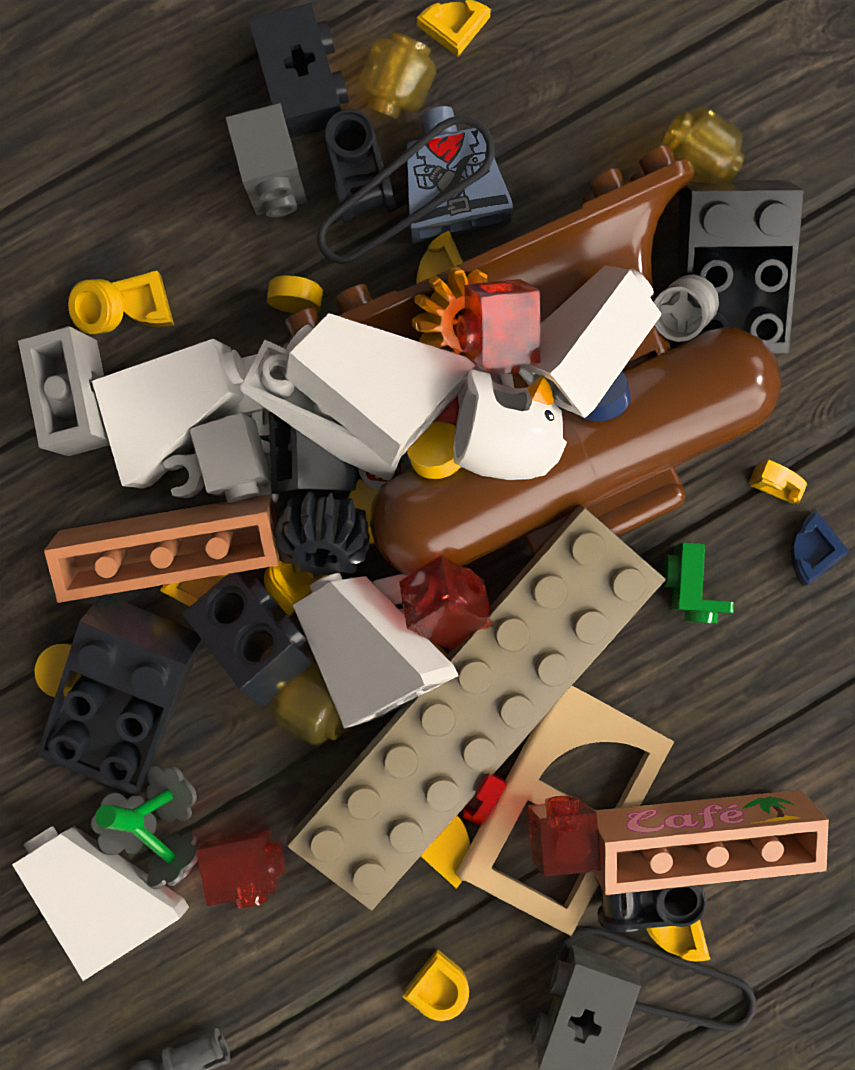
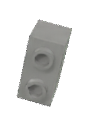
(61, 390)

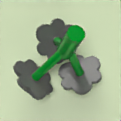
(130, 824)

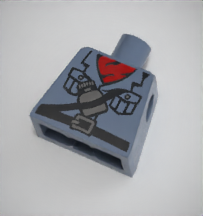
(444, 164)

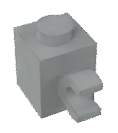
(226, 460)

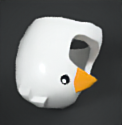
(508, 429)

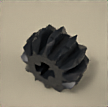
(322, 535)

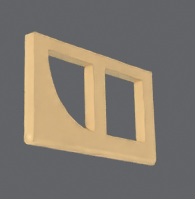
(569, 724)

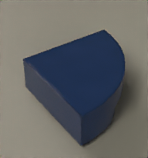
(815, 548)

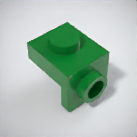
(685, 576)

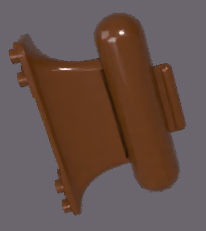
(617, 468)

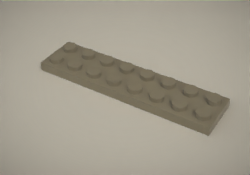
(447, 739)

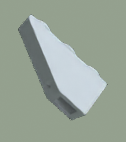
(272, 390)

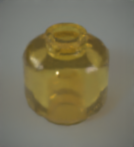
(397, 75)
(708, 143)
(307, 708)

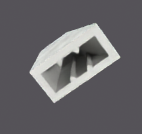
(593, 337)
(375, 381)
(158, 401)
(366, 649)
(93, 899)

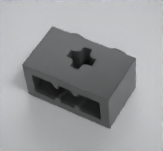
(267, 160)
(578, 984)

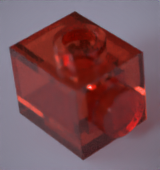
(501, 325)
(445, 602)
(564, 836)
(241, 868)

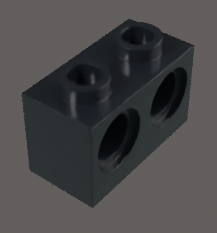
(242, 642)

